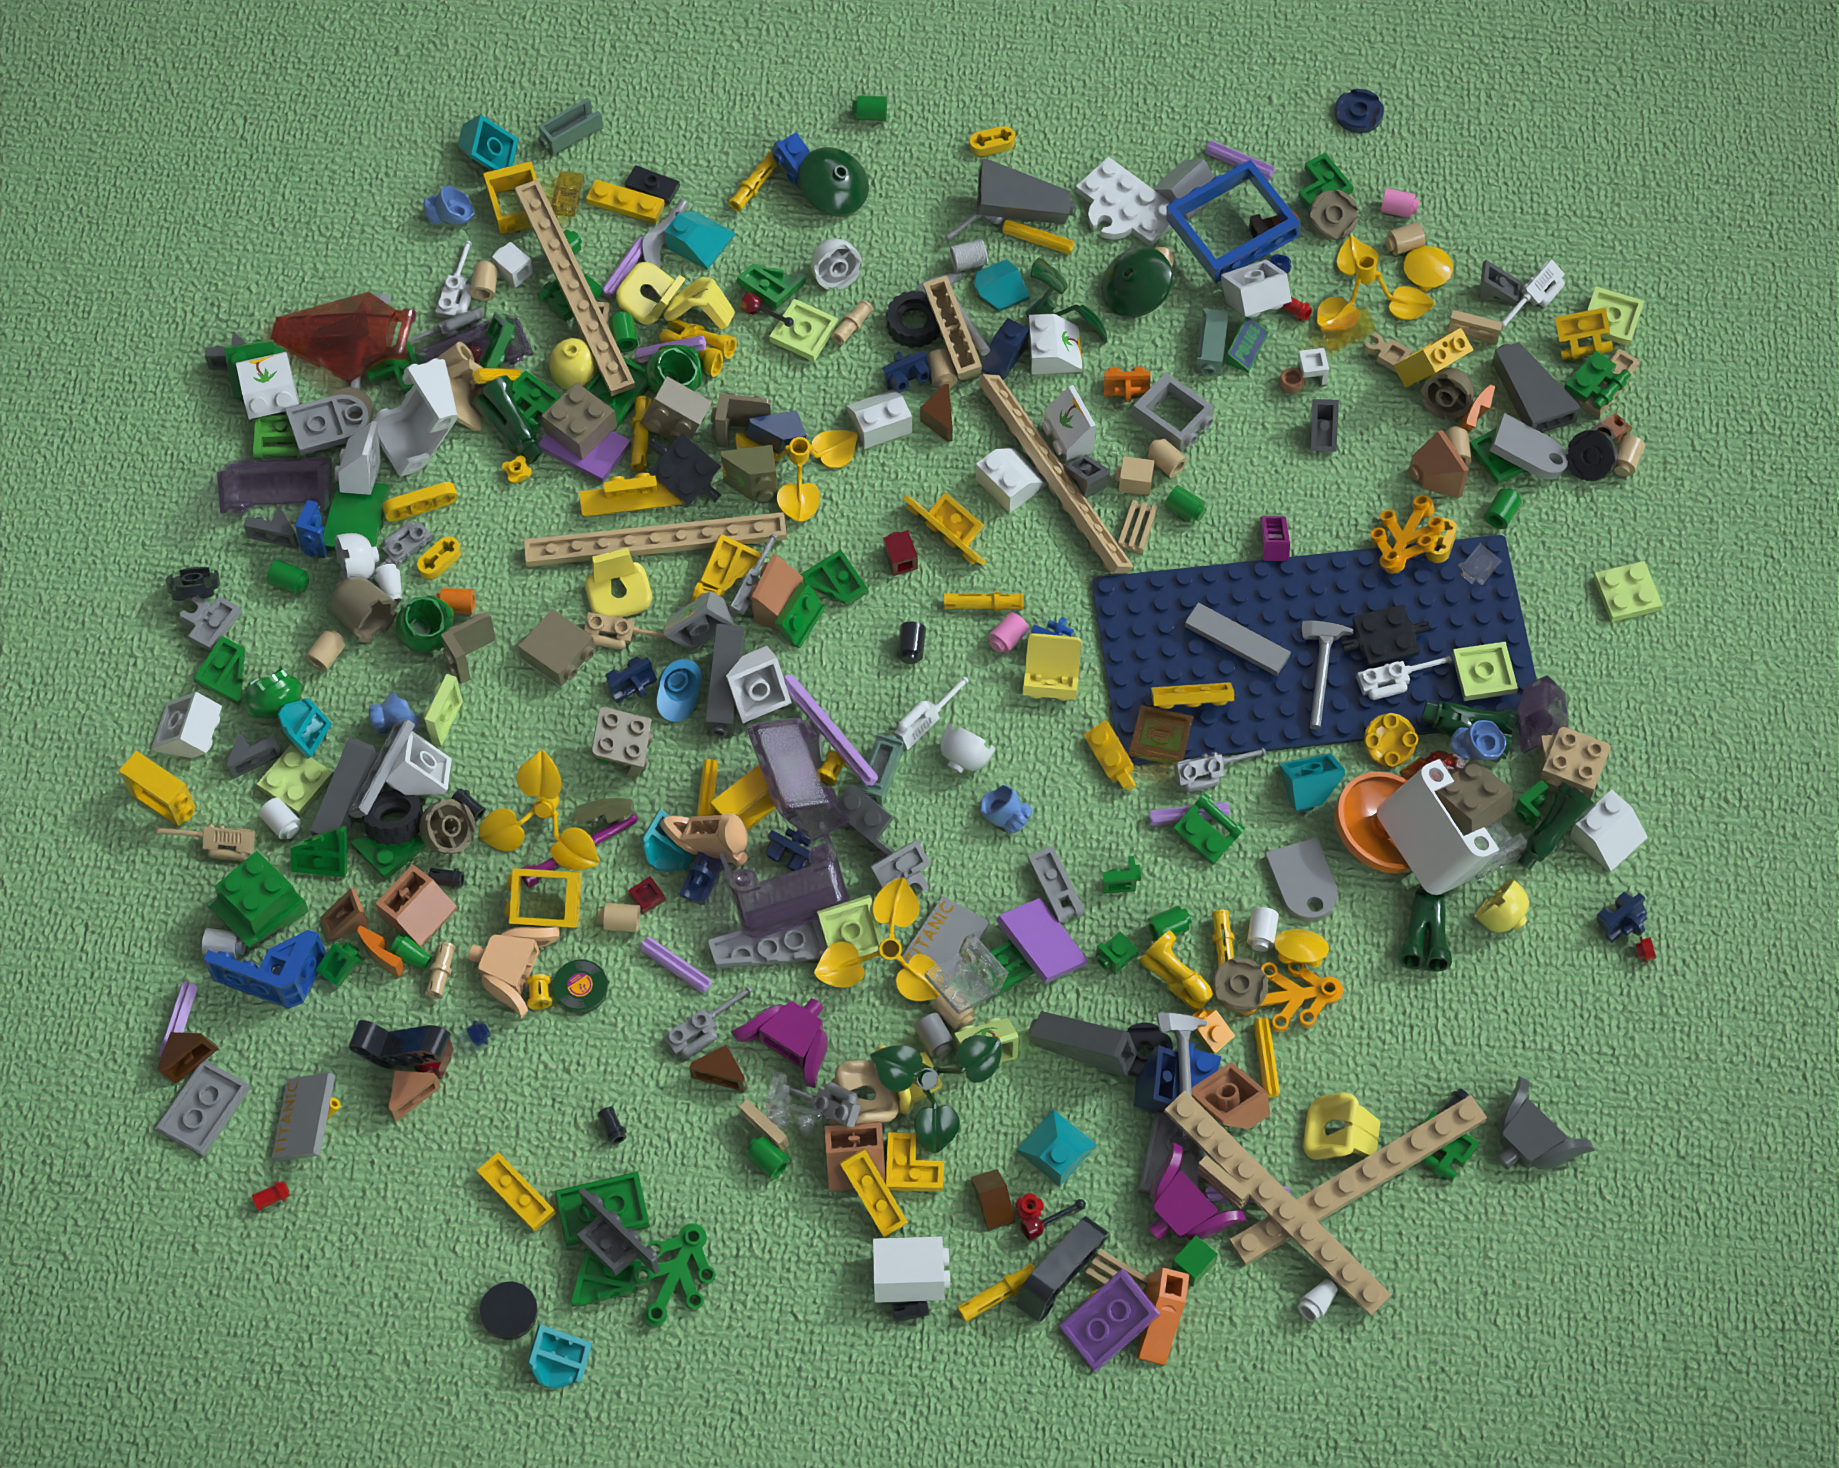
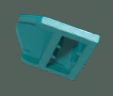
(1001, 285)
(304, 725)
(661, 850)
(557, 1357)

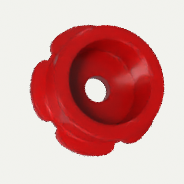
(1645, 949)
(1029, 1199)

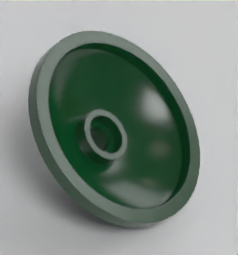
(828, 190)
(1143, 289)

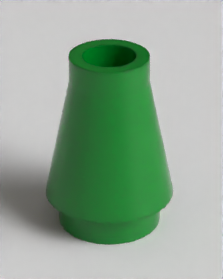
(410, 952)

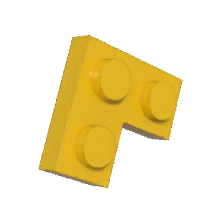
(906, 1172)

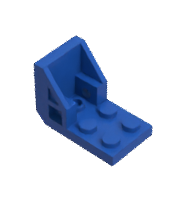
(286, 984)

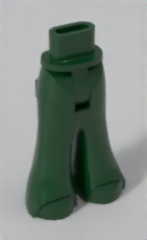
(502, 411)
(1450, 716)
(1567, 810)
(1430, 913)

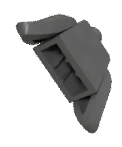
(1532, 1136)

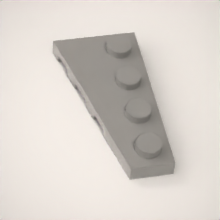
(787, 946)

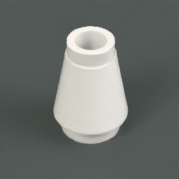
(389, 581)
(1317, 1301)

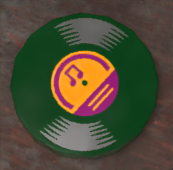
(580, 986)

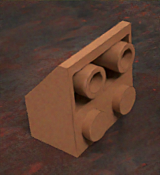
(773, 591)
(415, 906)
(844, 1142)

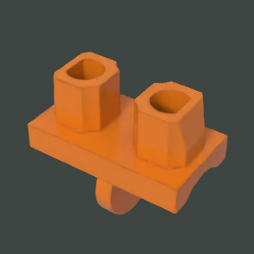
(1126, 383)

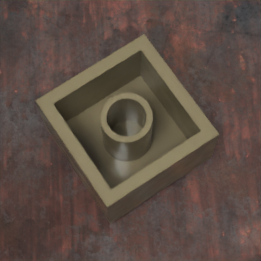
(675, 411)
(579, 421)
(1475, 797)

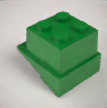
(256, 901)

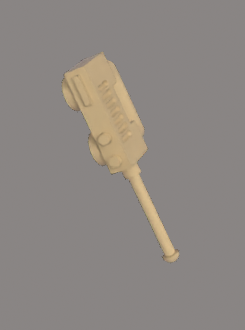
(617, 627)
(217, 836)

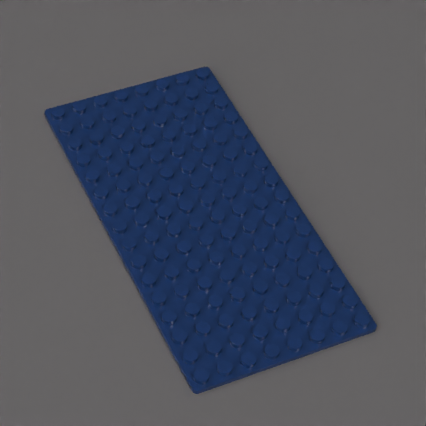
(1150, 647)

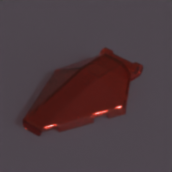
(345, 334)

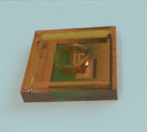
(1160, 735)

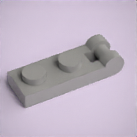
(1055, 884)

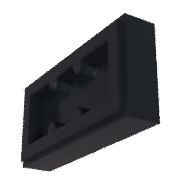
(652, 184)

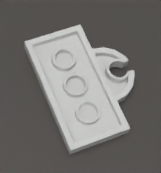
(1124, 203)

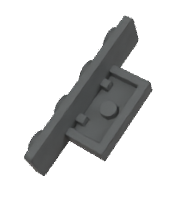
(866, 817)
(611, 1241)

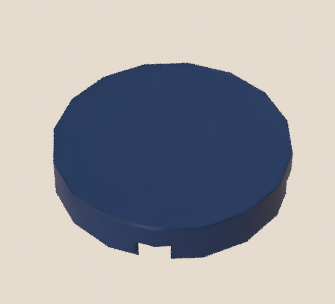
(1359, 111)

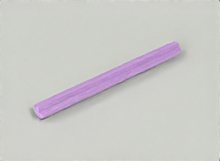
(830, 731)

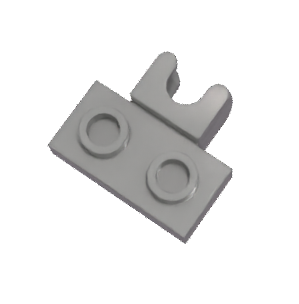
(210, 621)
(902, 863)

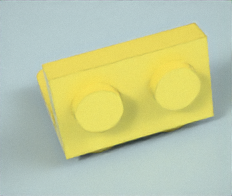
(1052, 666)

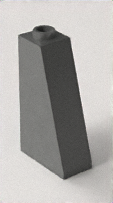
(1020, 196)
(1533, 391)
(721, 707)
(346, 781)
(1084, 1042)

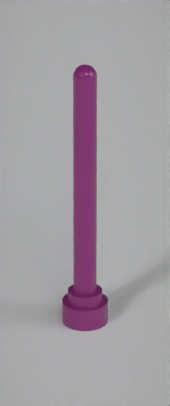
(597, 838)

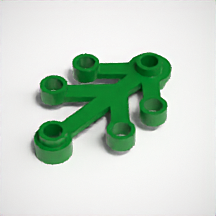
(677, 1270)

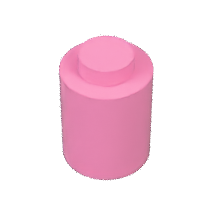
(1399, 203)
(1008, 633)

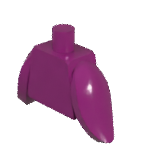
(792, 1033)
(1183, 1205)

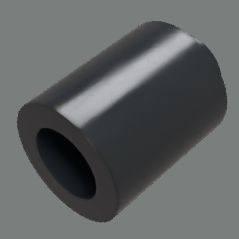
(911, 642)

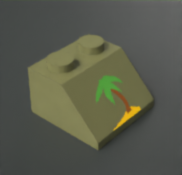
(751, 472)

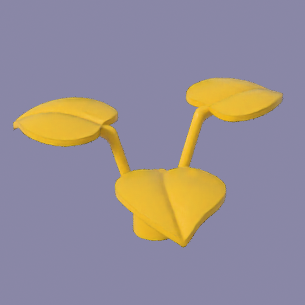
(1362, 261)
(832, 447)
(541, 779)
(899, 907)

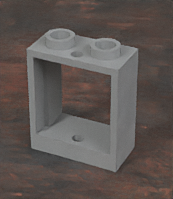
(1167, 385)

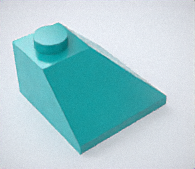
(488, 143)
(697, 238)
(1311, 780)
(1056, 1147)

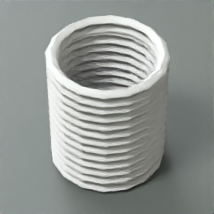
(968, 255)

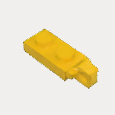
(1111, 754)

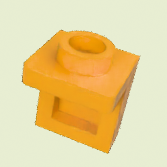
(1215, 1033)

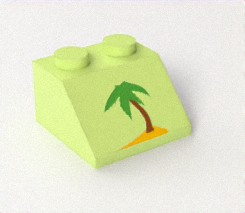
(994, 1027)

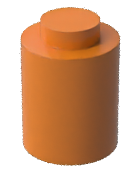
(459, 599)

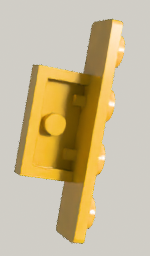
(626, 495)
(953, 521)

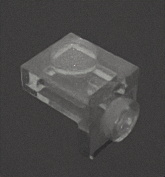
(1479, 565)

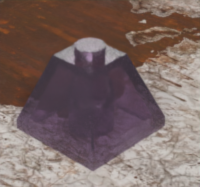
(1541, 712)

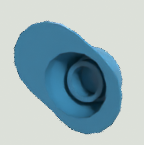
(678, 689)

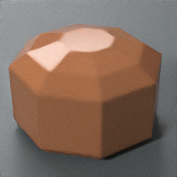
(1291, 380)

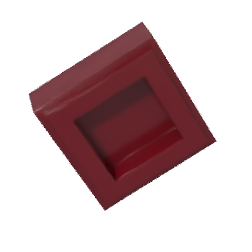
(646, 895)

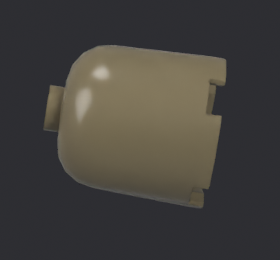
(362, 607)

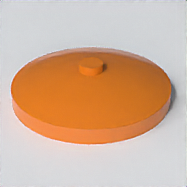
(1358, 821)

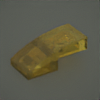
(567, 193)
(1348, 328)

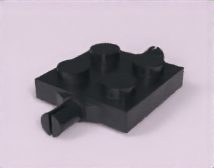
(684, 470)
(1385, 636)

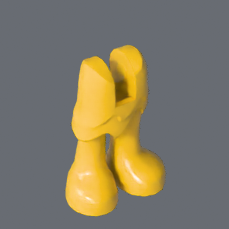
(712, 358)
(1182, 981)

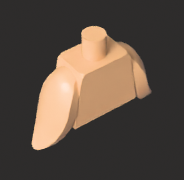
(709, 835)
(510, 961)

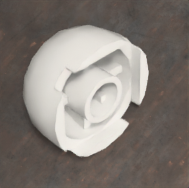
(835, 263)
(355, 555)
(964, 749)

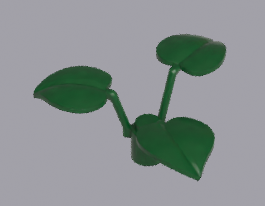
(1053, 278)
(902, 1065)

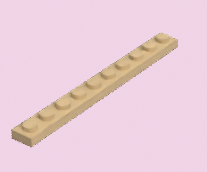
(575, 287)
(1055, 474)
(653, 539)
(1366, 1175)
(1278, 1203)

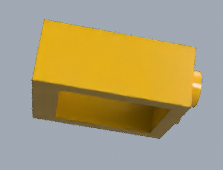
(497, 182)
(1433, 357)
(157, 789)
(746, 798)
(572, 903)

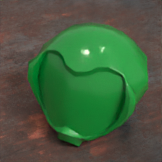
(676, 362)
(423, 622)
(269, 694)

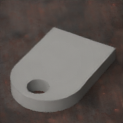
(326, 422)
(1528, 448)
(1303, 877)

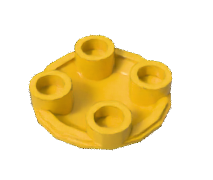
(1428, 267)
(1390, 739)
(1301, 947)

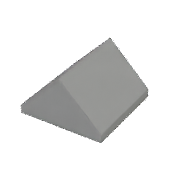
(1183, 180)

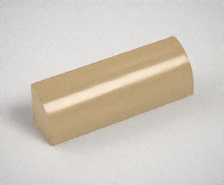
(953, 328)

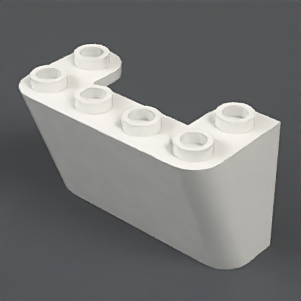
(422, 420)
(1429, 836)

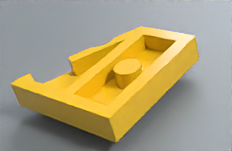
(728, 563)

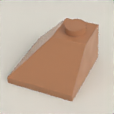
(1439, 467)
(1233, 1097)

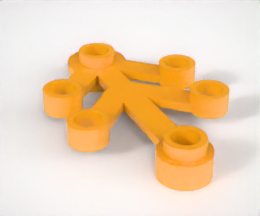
(1394, 559)
(1295, 995)

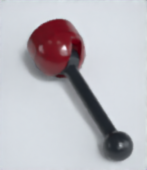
(752, 305)
(1034, 1227)

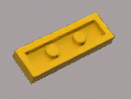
(625, 201)
(1192, 695)
(516, 1192)
(873, 1192)

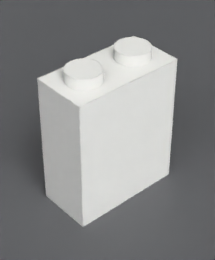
(910, 1269)

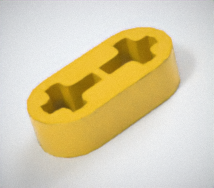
(991, 140)
(1445, 541)
(440, 559)

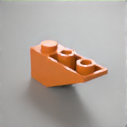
(1168, 1294)

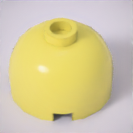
(572, 363)
(1505, 908)

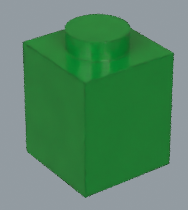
(1195, 1260)

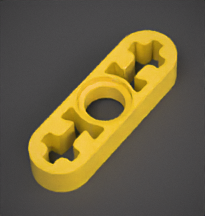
(419, 501)

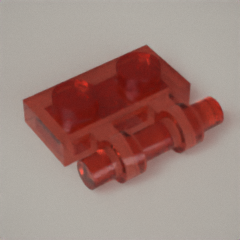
(1450, 761)

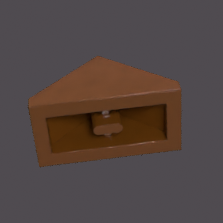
(937, 413)
(184, 1053)
(719, 1069)
(993, 1199)

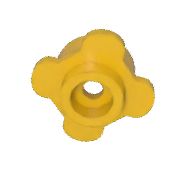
(520, 475)

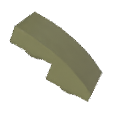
(612, 808)

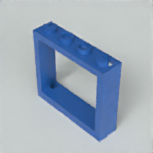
(1249, 251)

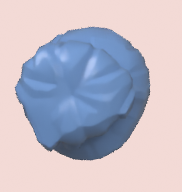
(449, 206)
(390, 712)
(1479, 742)
(1005, 809)

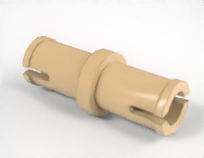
(852, 322)
(440, 970)

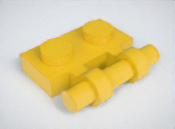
(1580, 326)

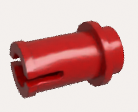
(1297, 308)
(271, 1195)

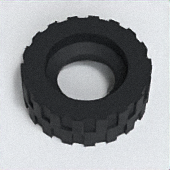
(908, 336)
(396, 831)

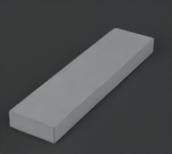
(1237, 639)
(380, 769)

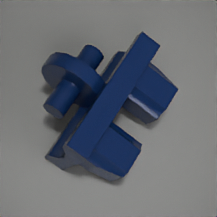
(905, 369)
(631, 680)
(780, 844)
(701, 879)
(1626, 919)

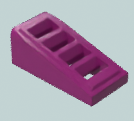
(1275, 538)

